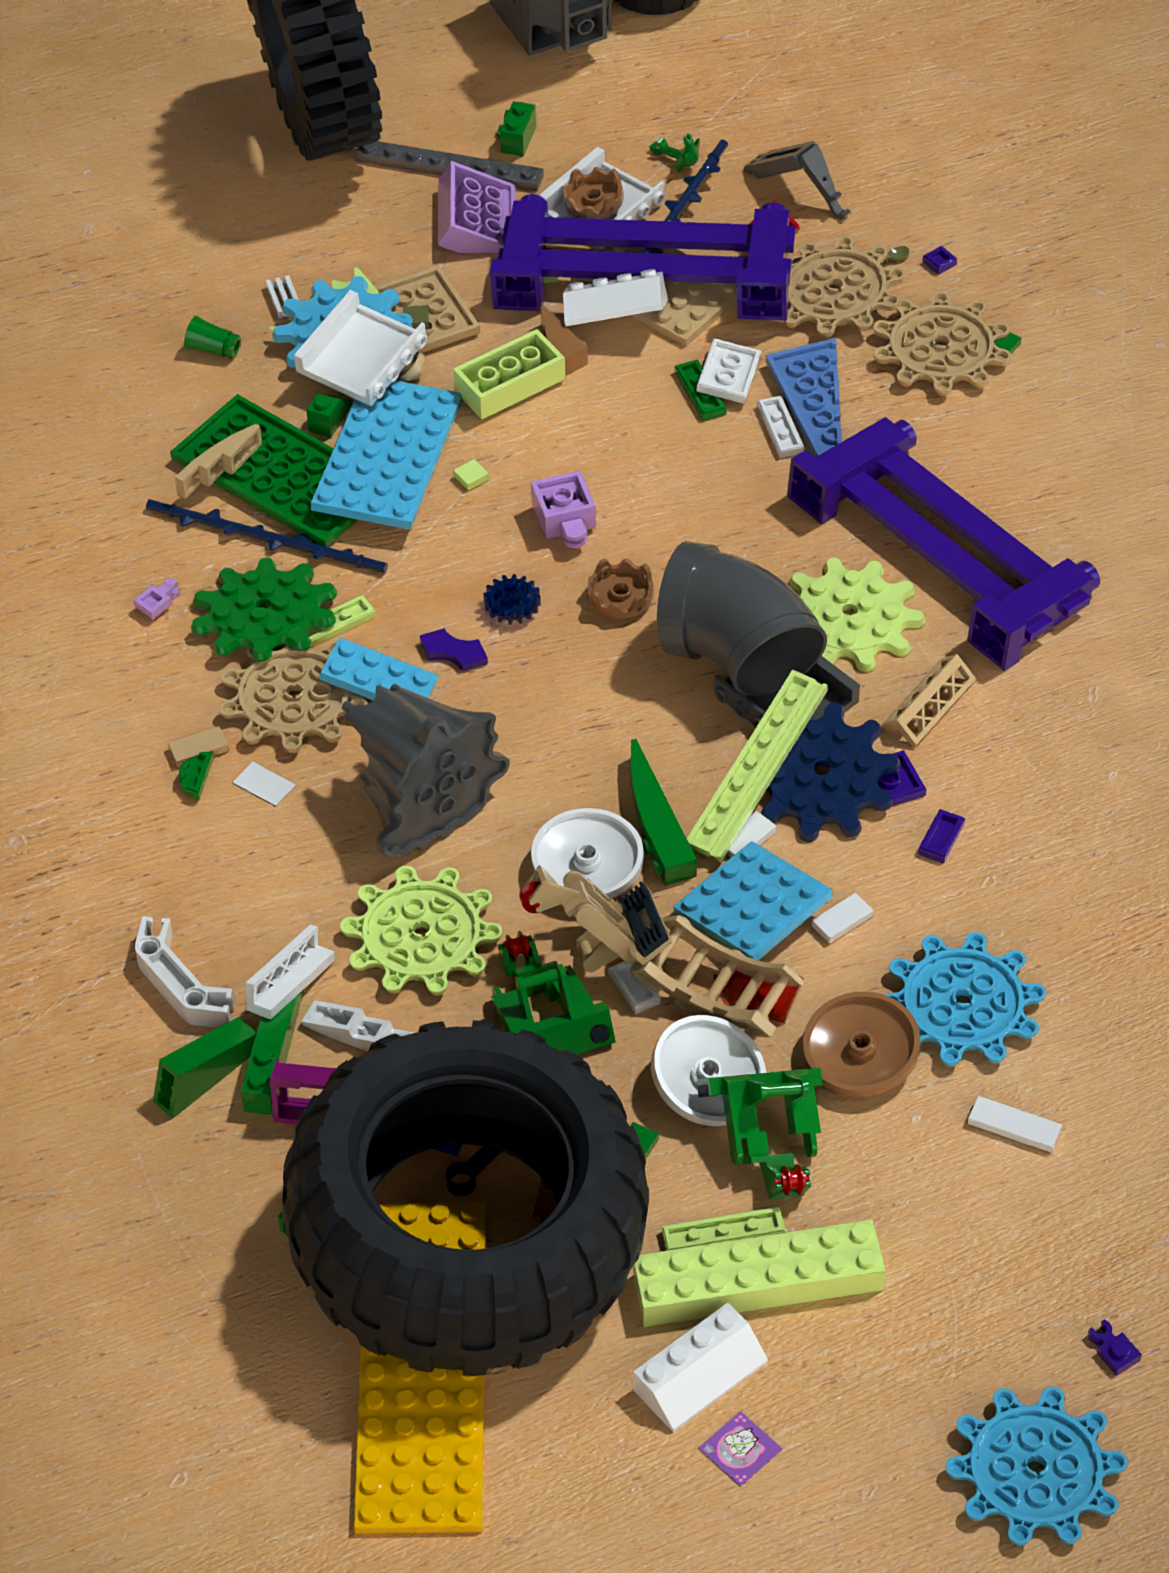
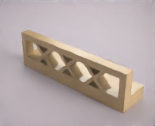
(922, 694)

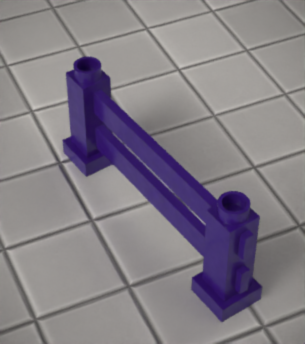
(759, 278)
(1002, 616)

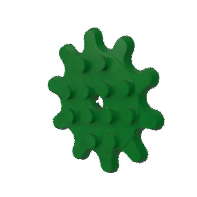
(241, 622)

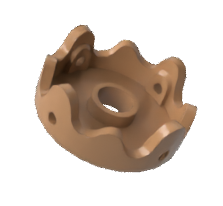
(597, 183)
(623, 576)

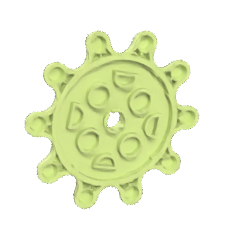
(877, 610)
(416, 904)

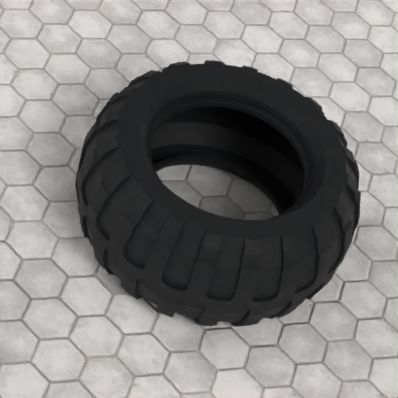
(465, 1304)

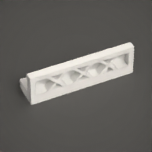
(290, 975)

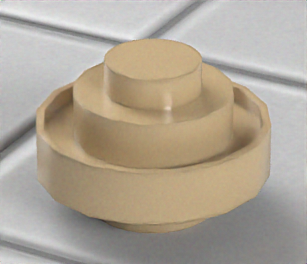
(414, 369)

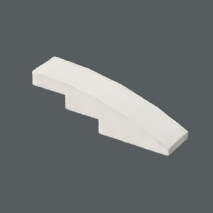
(348, 1024)

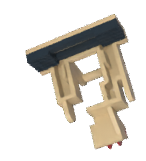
(613, 929)

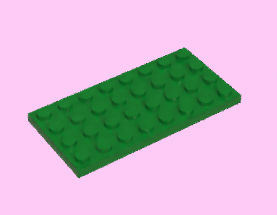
(278, 475)

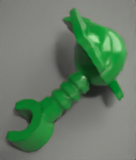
(686, 156)

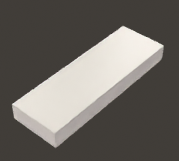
(780, 426)
(1015, 1124)

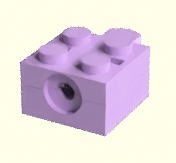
(564, 508)

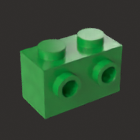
(517, 128)

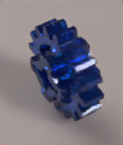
(512, 599)

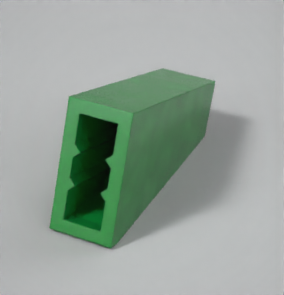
(201, 1065)

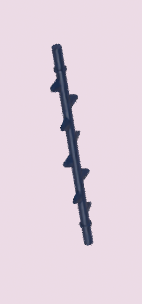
(694, 183)
(274, 540)

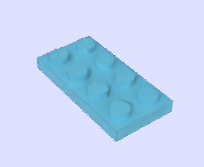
(362, 669)

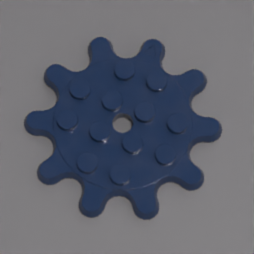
(844, 789)

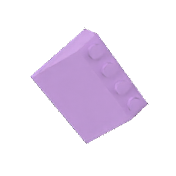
(472, 210)

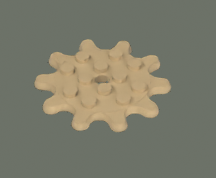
(856, 273)
(961, 328)
(271, 710)

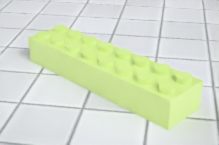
(759, 1272)

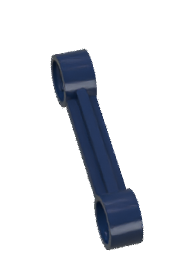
(472, 1168)

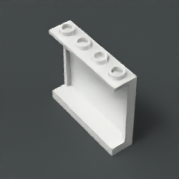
(638, 196)
(358, 350)

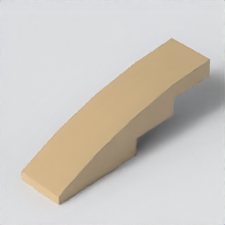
(222, 457)

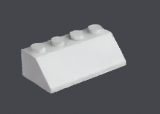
(614, 298)
(699, 1367)

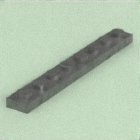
(436, 162)

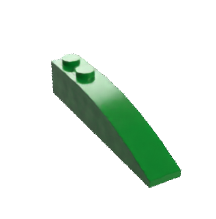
(658, 825)
(270, 1043)

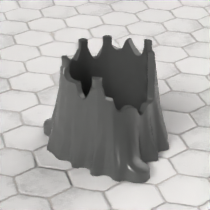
(424, 766)

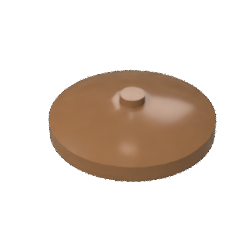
(862, 1043)

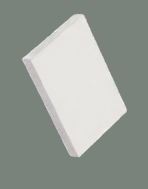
(728, 371)

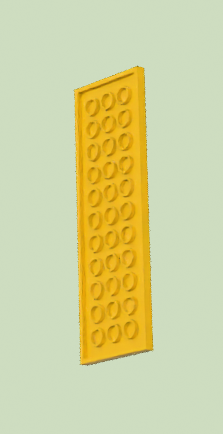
(420, 1428)

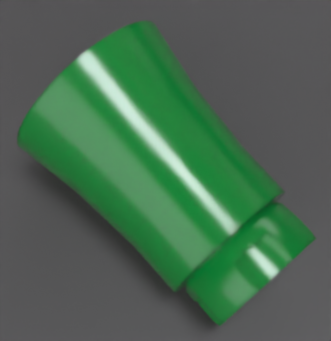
(211, 338)

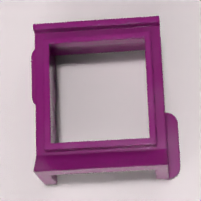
(294, 1076)

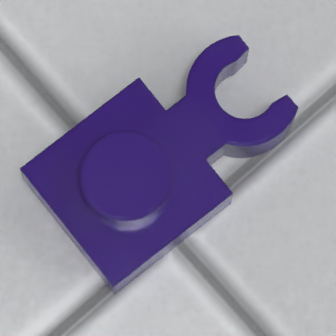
(1114, 1350)

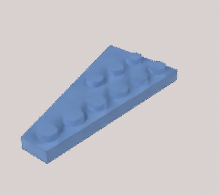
(811, 389)

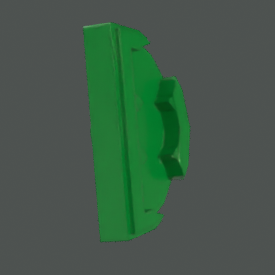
(194, 773)

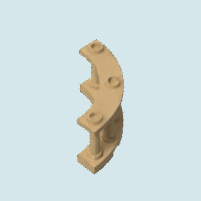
(753, 1021)

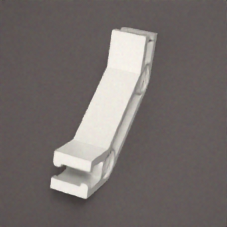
(193, 1001)

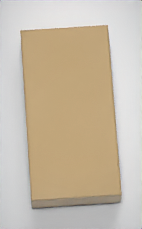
(205, 741)

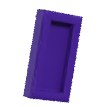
(941, 836)

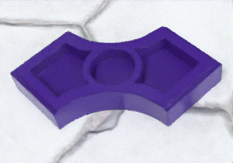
(443, 646)

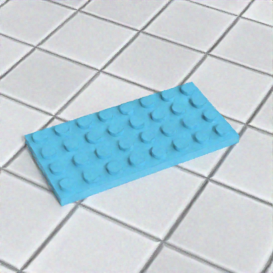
(387, 455)

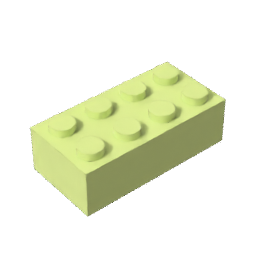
(509, 374)

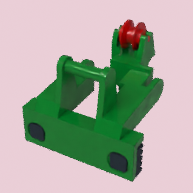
(583, 1024)
(749, 1144)

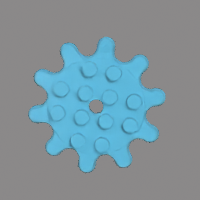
(311, 313)
(972, 973)
(1043, 1435)

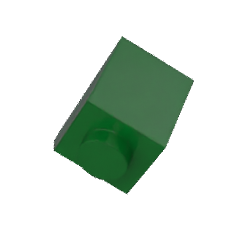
(326, 414)

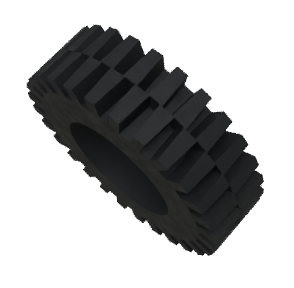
(320, 72)

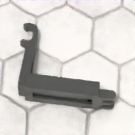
(794, 158)

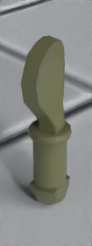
(897, 254)

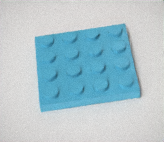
(753, 901)

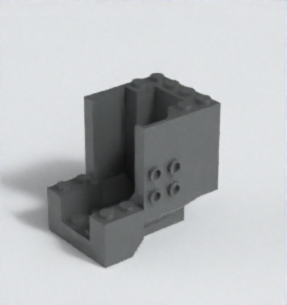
(555, 23)

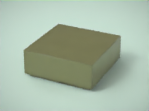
(418, 314)

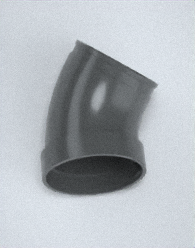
(736, 617)

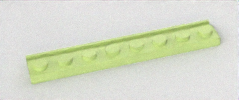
(756, 765)

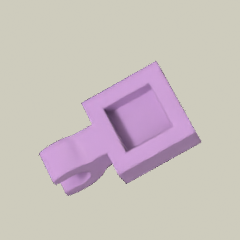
(156, 600)

